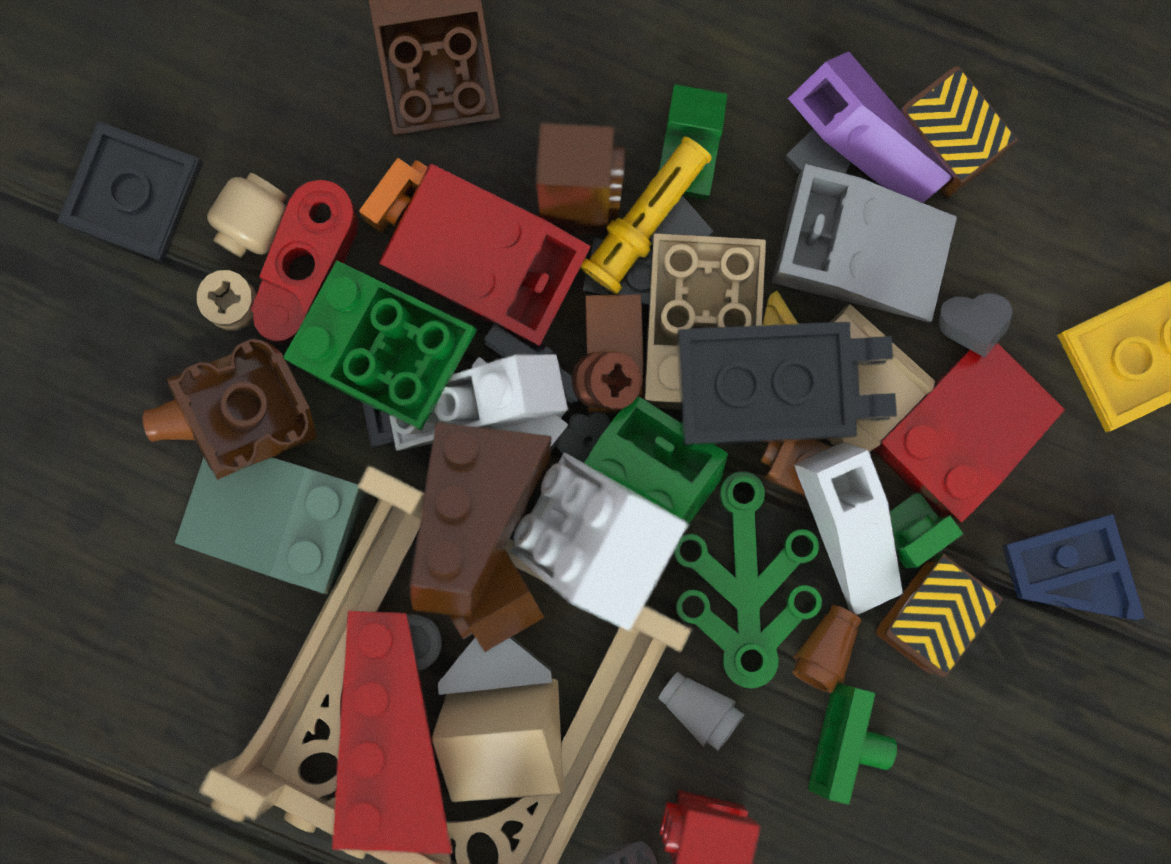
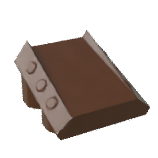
(243, 407)

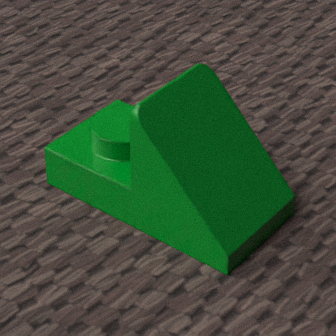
(700, 117)

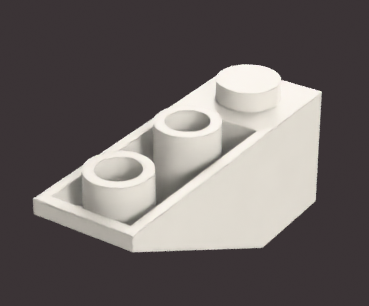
(492, 398)
(853, 523)

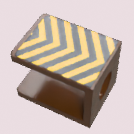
(959, 127)
(938, 615)

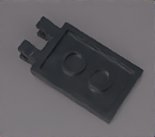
(777, 383)

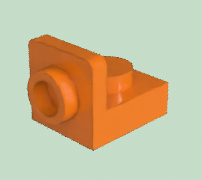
(392, 195)

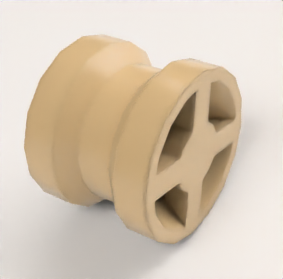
(235, 303)

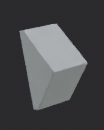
(500, 667)

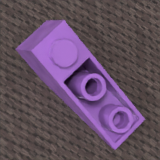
(869, 129)

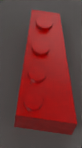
(386, 757)

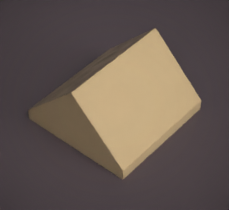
(501, 743)

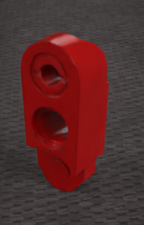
(284, 302)

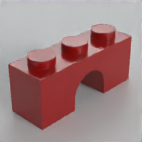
(707, 831)

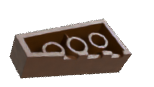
(579, 177)

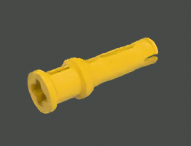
(631, 236)

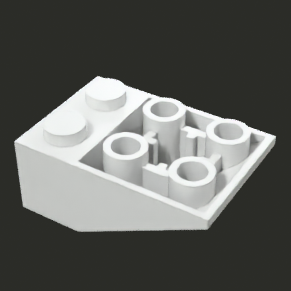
(596, 541)

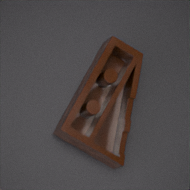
(469, 510)

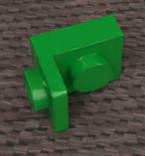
(919, 531)

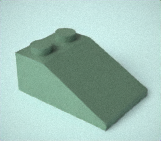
(274, 521)

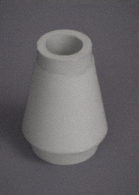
(701, 710)

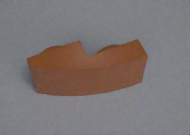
(614, 326)

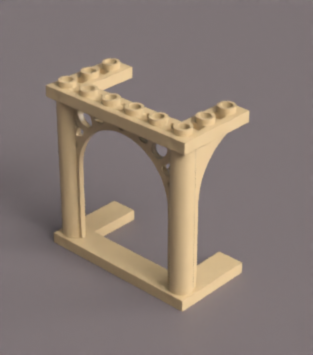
(271, 763)

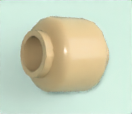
(247, 215)

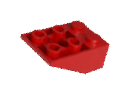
(484, 255)

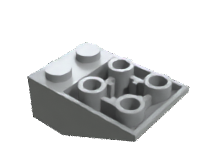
(863, 244)

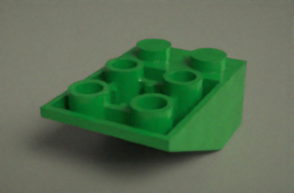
(379, 345)
(648, 456)

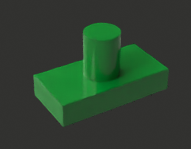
(847, 743)

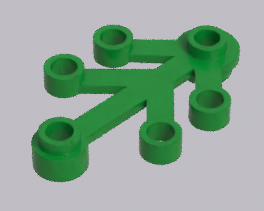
(747, 589)

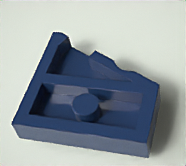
(1076, 569)

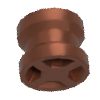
(592, 380)

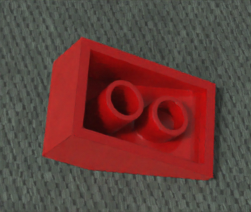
(969, 432)

